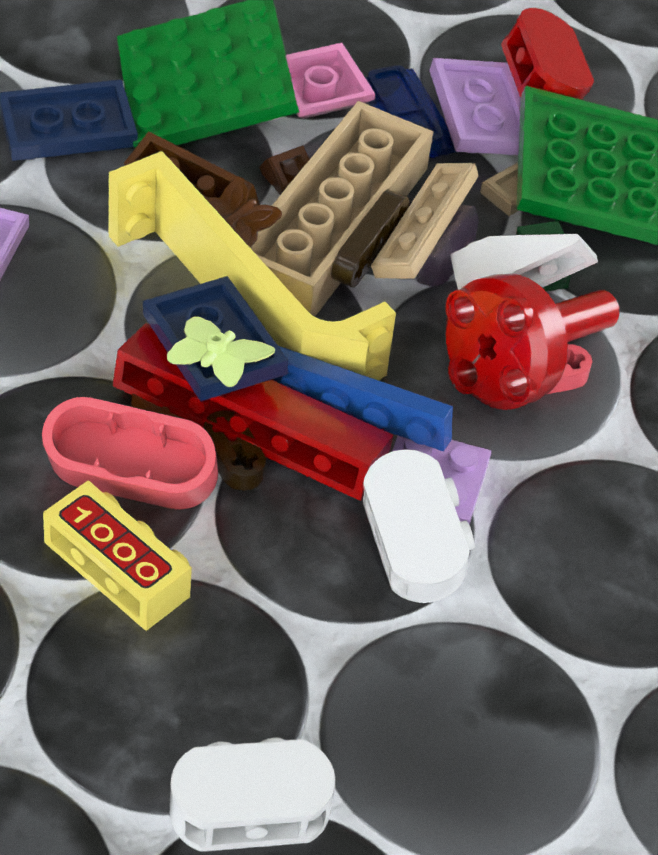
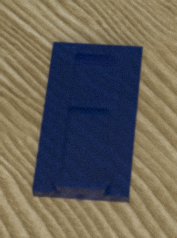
(404, 96)

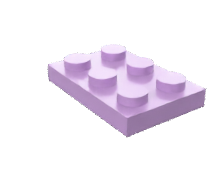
(478, 104)

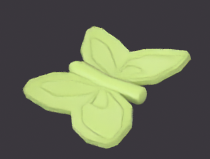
(211, 347)

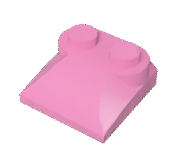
(327, 80)

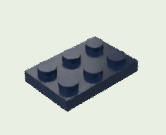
(67, 120)
(228, 310)

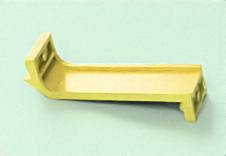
(160, 199)

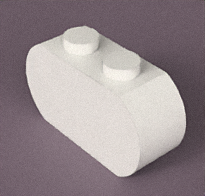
(417, 525)
(251, 794)

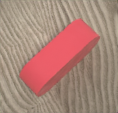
(131, 452)

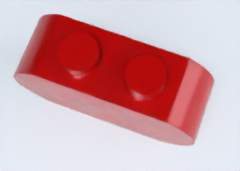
(546, 55)

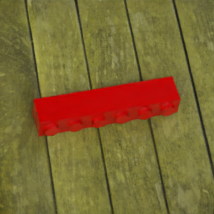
(283, 421)

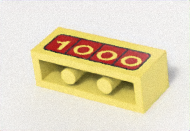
(117, 554)

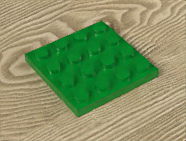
(207, 73)
(588, 165)

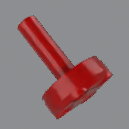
(513, 339)

